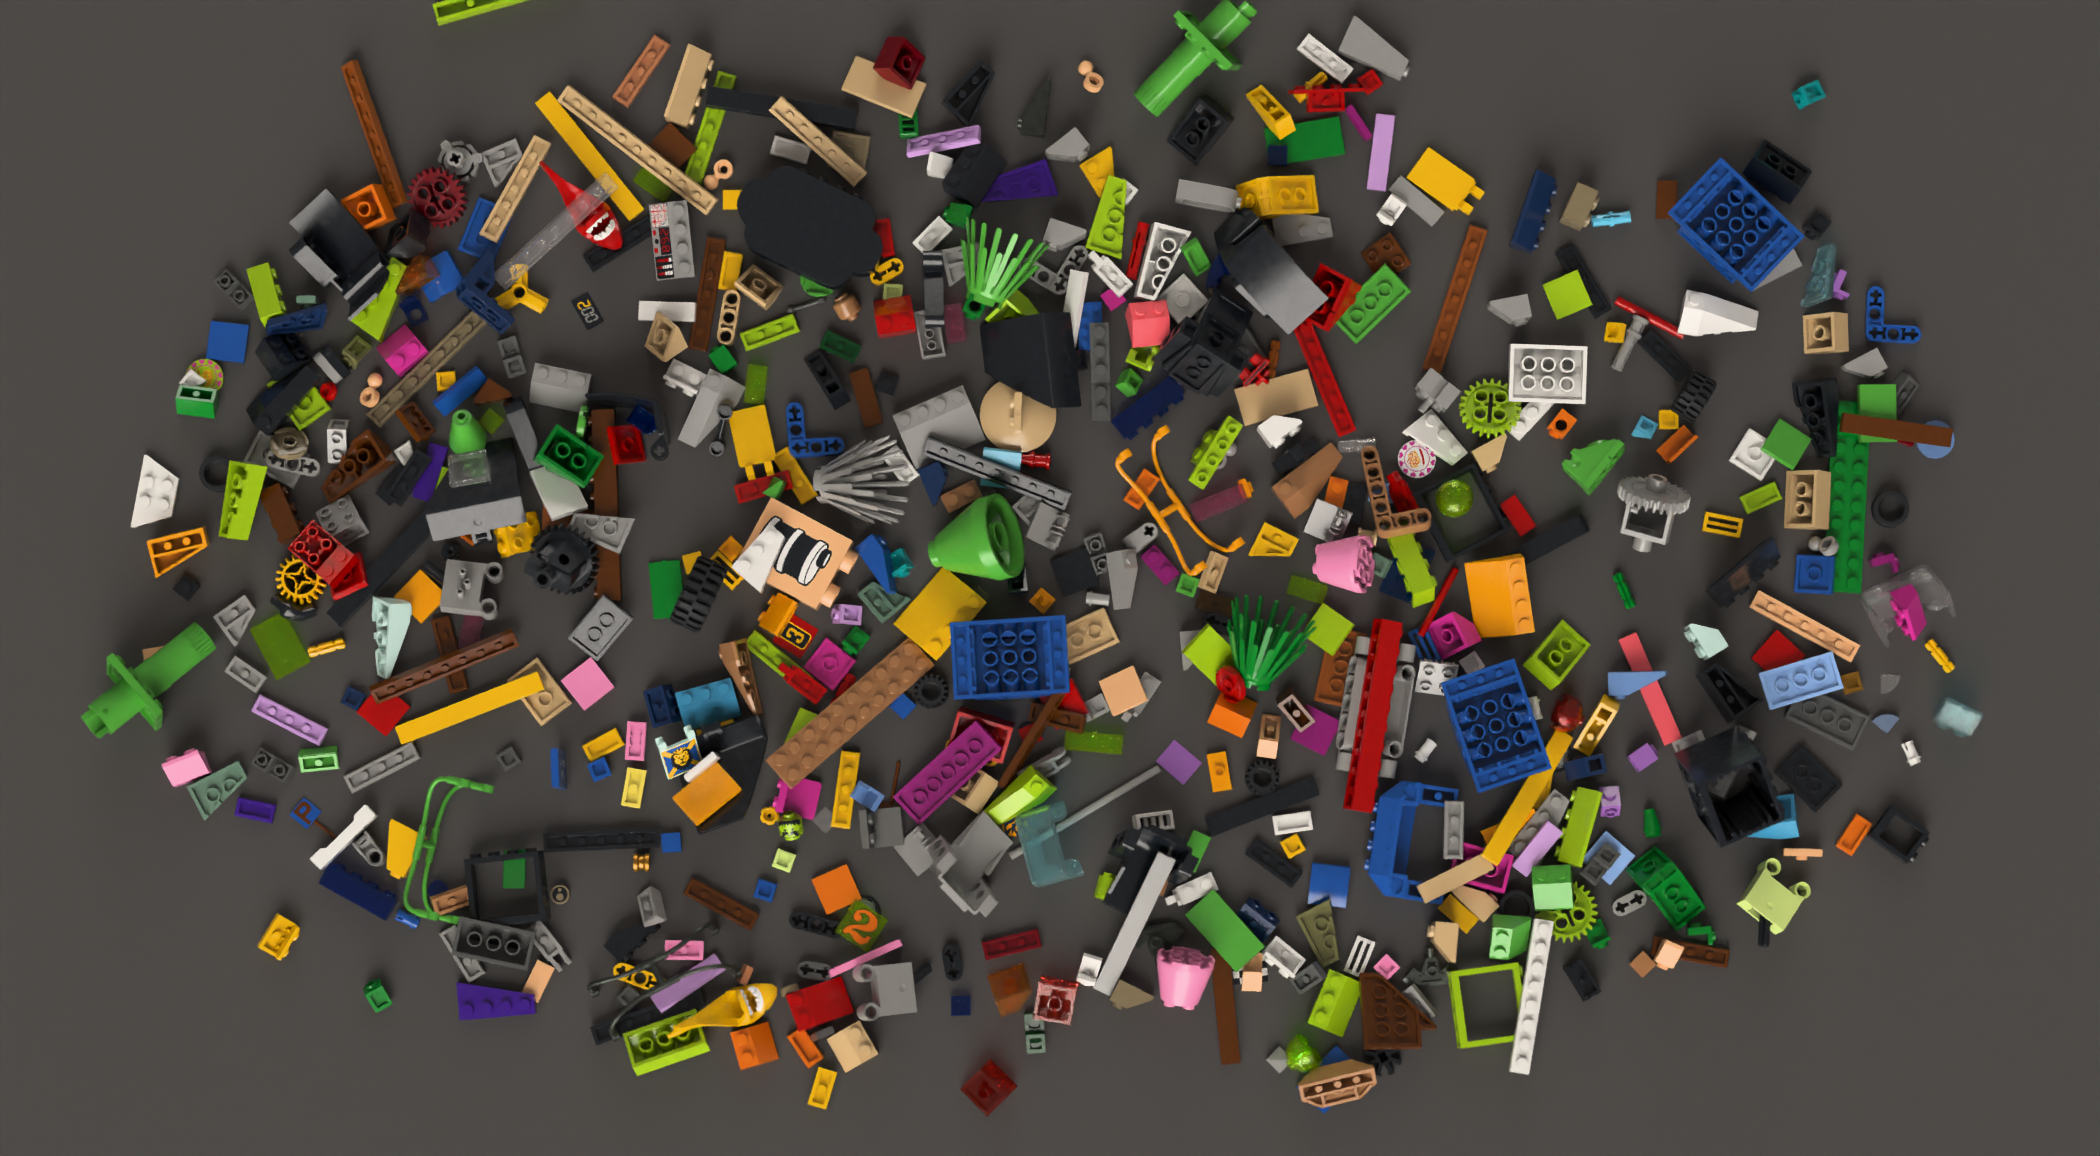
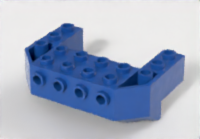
(1393, 835)

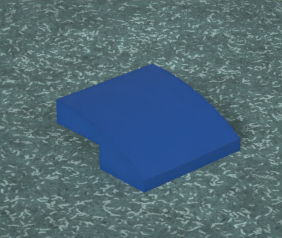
(448, 279)
(1328, 883)

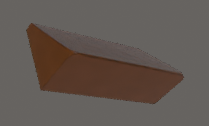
(1665, 198)

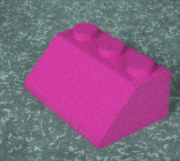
(1492, 881)

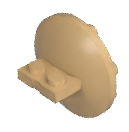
(1015, 420)

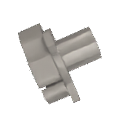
(451, 151)

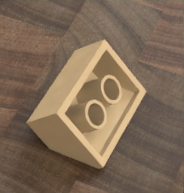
(1807, 499)
(1444, 938)

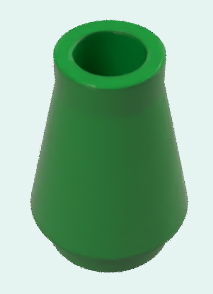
(1651, 824)

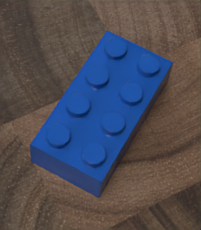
(1090, 314)

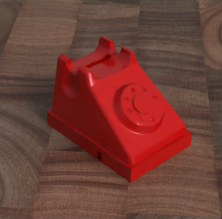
(1341, 296)

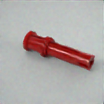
(1036, 460)

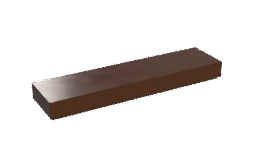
(447, 644)
(721, 904)
(1697, 953)

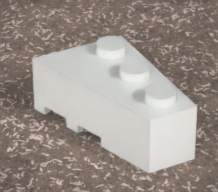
(760, 557)

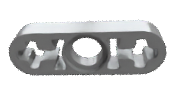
(306, 472)

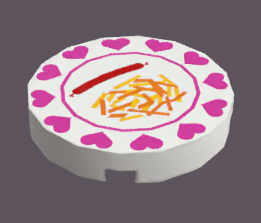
(1416, 460)

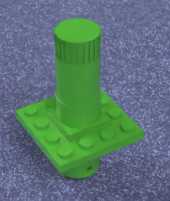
(1203, 44)
(139, 687)

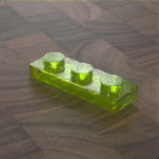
(1094, 742)

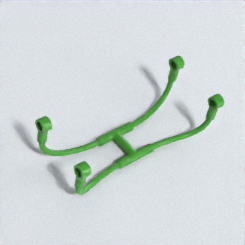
(431, 845)

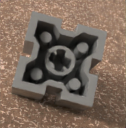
(1435, 392)

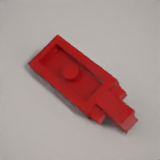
(1401, 493)
(803, 683)

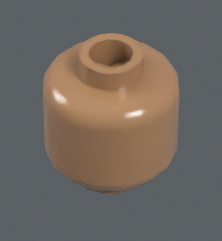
(846, 306)

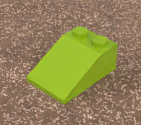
(1556, 655)

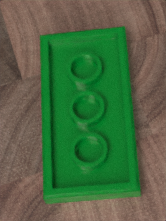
(1310, 140)

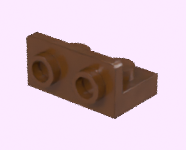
(415, 422)

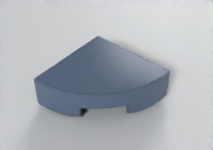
(1885, 722)

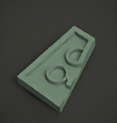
(216, 788)

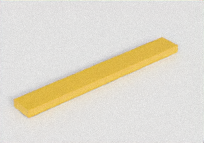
(588, 153)
(469, 708)
(1525, 800)

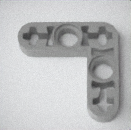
(1053, 277)

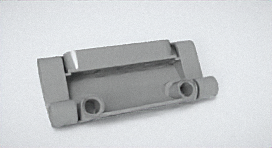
(1396, 718)

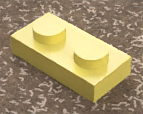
(634, 788)

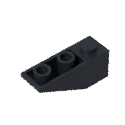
(625, 941)

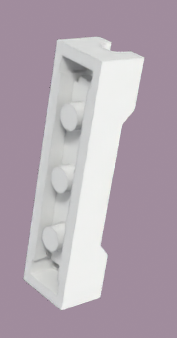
(362, 819)

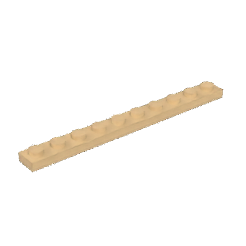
(637, 150)

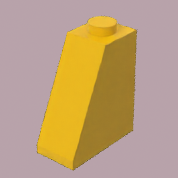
(400, 849)

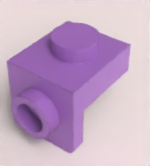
(1838, 280)
(1610, 801)

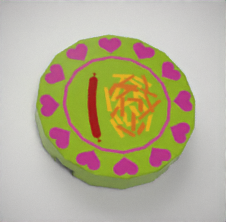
(210, 372)

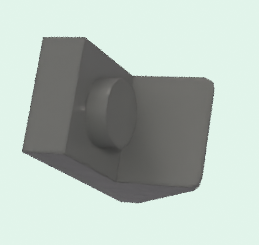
(1308, 977)

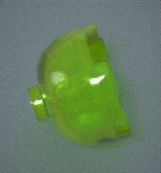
(1454, 498)
(1301, 1055)

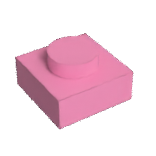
(1386, 967)

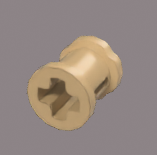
(1372, 534)

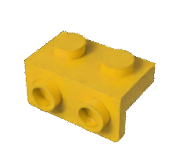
(279, 936)

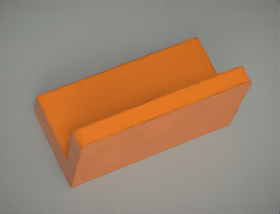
(1676, 444)

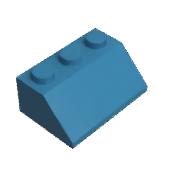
(708, 703)

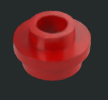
(328, 391)

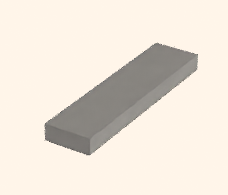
(382, 767)

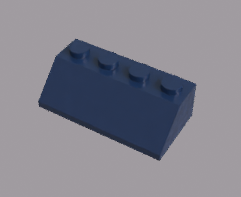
(1533, 211)

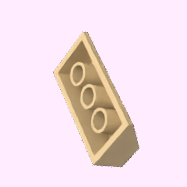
(688, 86)

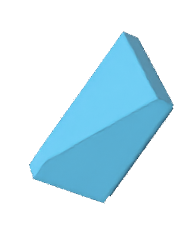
(1644, 428)

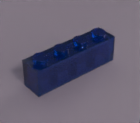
(1147, 408)
(358, 891)

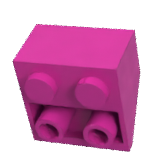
(1908, 611)

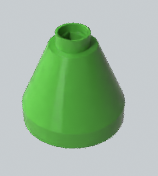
(981, 541)

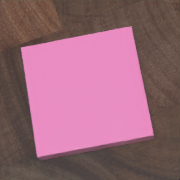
(587, 683)

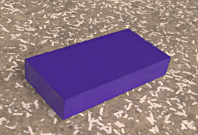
(255, 810)

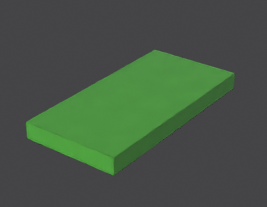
(1373, 302)
(1225, 930)

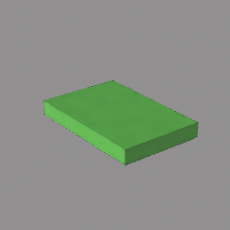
(1878, 402)

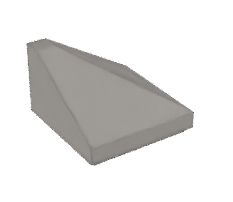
(1278, 1059)

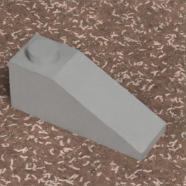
(1122, 575)

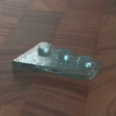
(1822, 281)

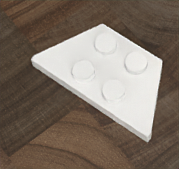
(155, 494)

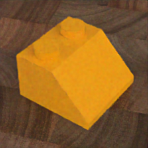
(778, 614)

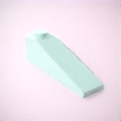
(392, 622)

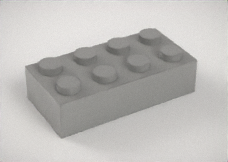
(929, 338)

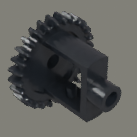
(550, 562)

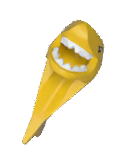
(734, 1008)

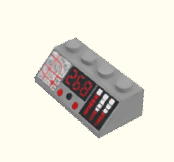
(671, 240)

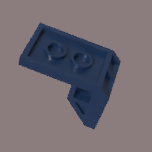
(473, 292)

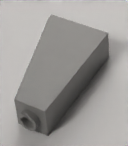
(1371, 50)

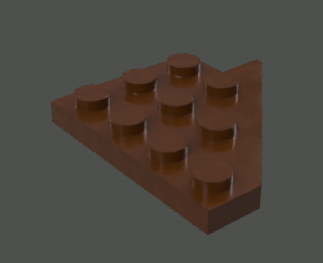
(1388, 1016)

